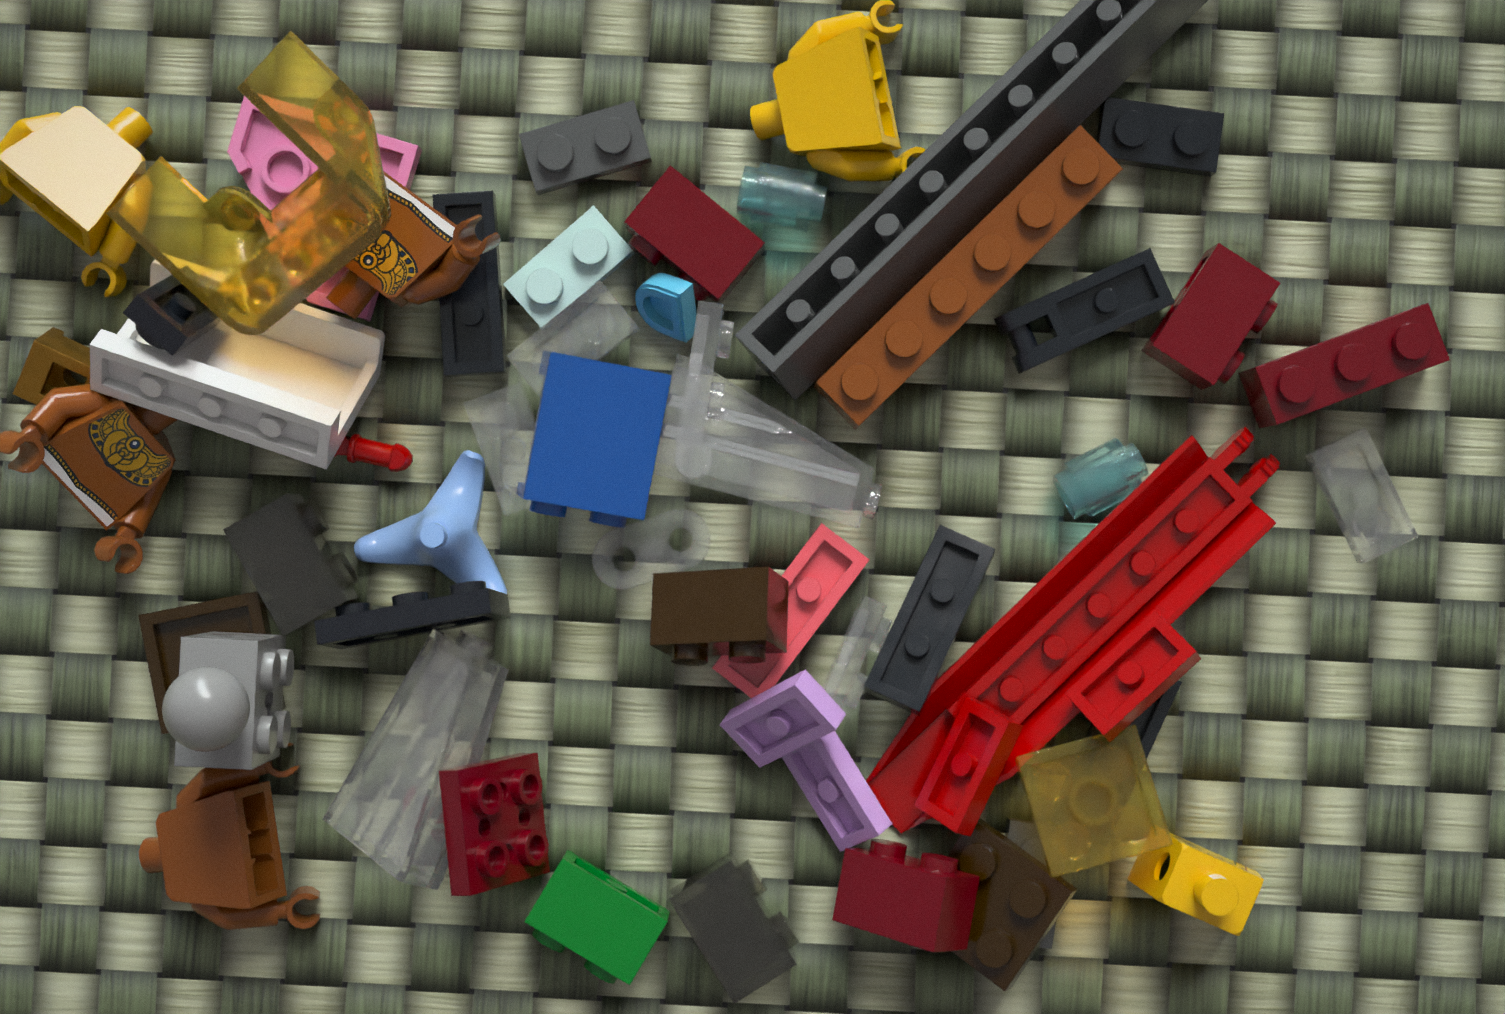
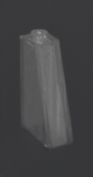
(770, 458)
(432, 724)

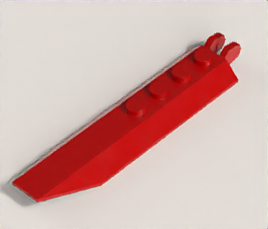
(1143, 557)

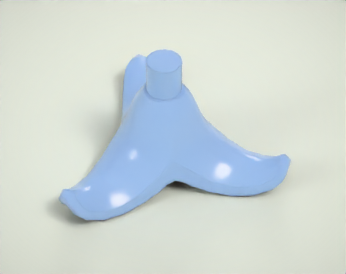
(443, 532)

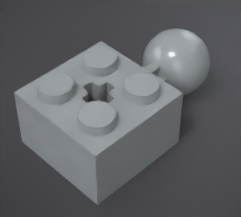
(229, 700)

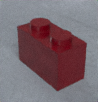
(692, 237)
(1212, 318)
(906, 897)

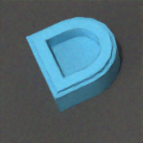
(668, 305)

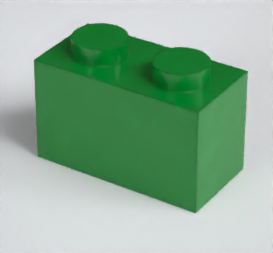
(597, 919)

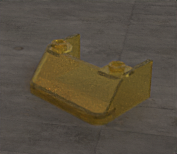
(260, 261)

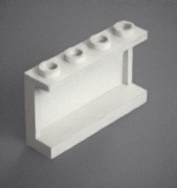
(275, 389)

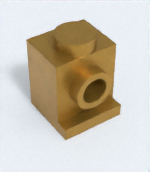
(50, 366)

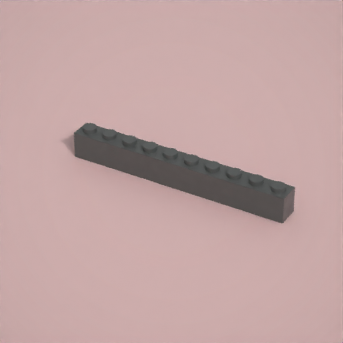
(955, 185)

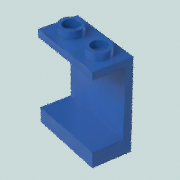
(594, 439)

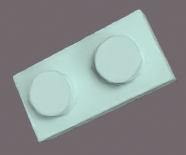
(569, 266)

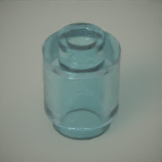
(781, 196)
(1100, 478)

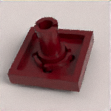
(494, 823)

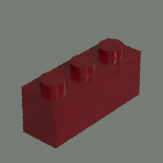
(1344, 366)

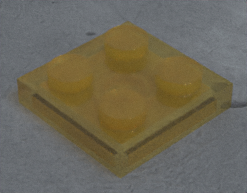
(1093, 802)

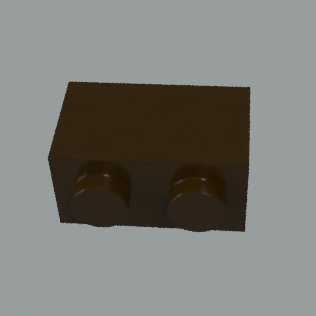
(719, 614)

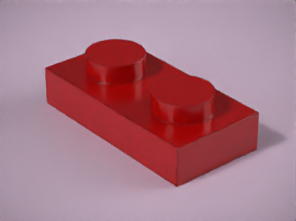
(1132, 675)
(968, 766)

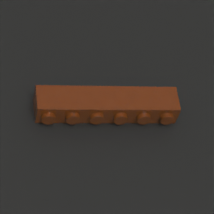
(967, 277)

